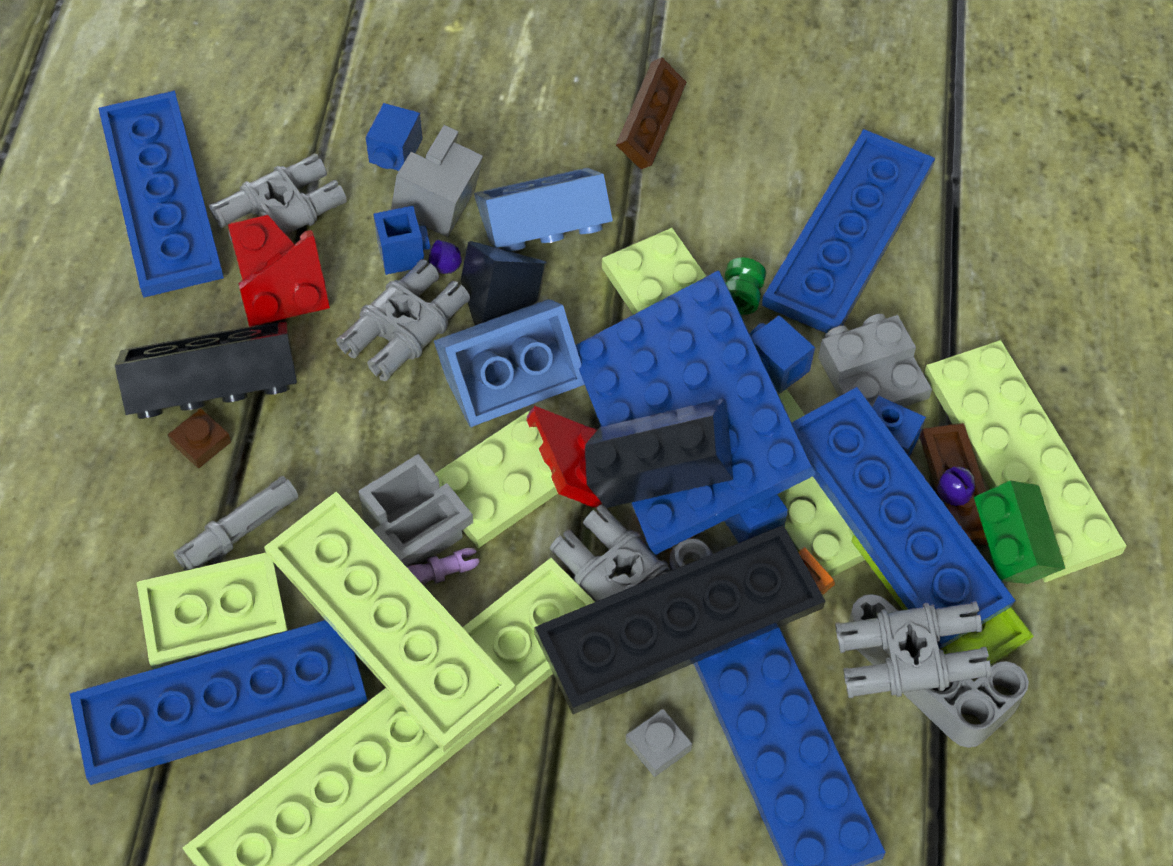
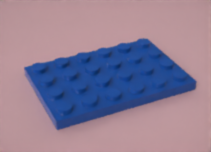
(685, 355)

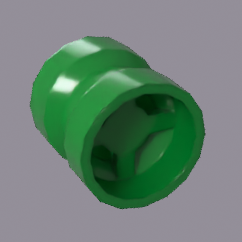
(744, 281)

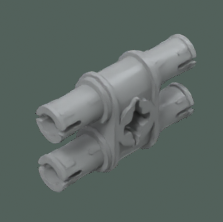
(280, 199)
(403, 319)
(624, 555)
(925, 628)

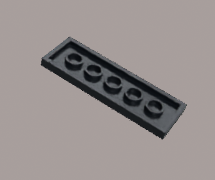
(678, 619)

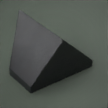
(500, 281)

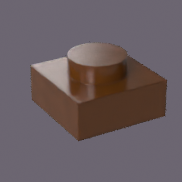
(199, 438)

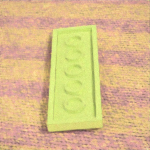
(1020, 444)
(390, 621)

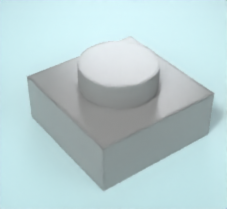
(658, 742)

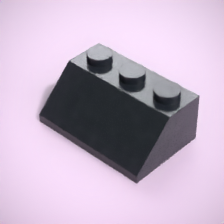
(660, 454)

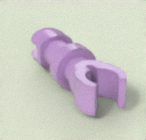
(438, 568)

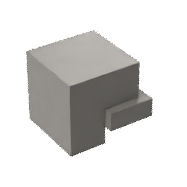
(439, 183)
(413, 512)

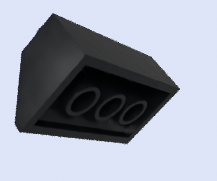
(205, 369)

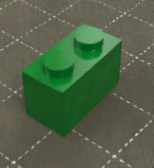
(1019, 532)

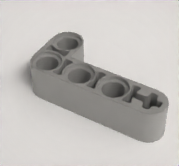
(961, 696)

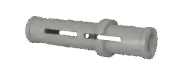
(222, 534)

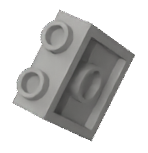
(875, 360)

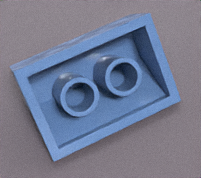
(544, 208)
(510, 361)

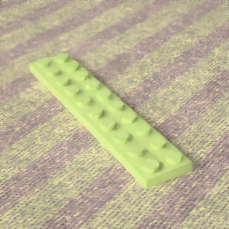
(665, 266)
(380, 748)

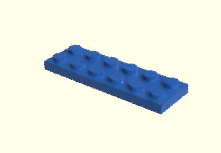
(160, 194)
(848, 232)
(896, 511)
(215, 700)
(788, 755)

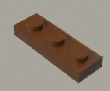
(651, 113)
(947, 448)

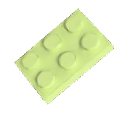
(500, 480)
(210, 609)

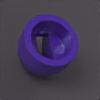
(445, 257)
(952, 487)

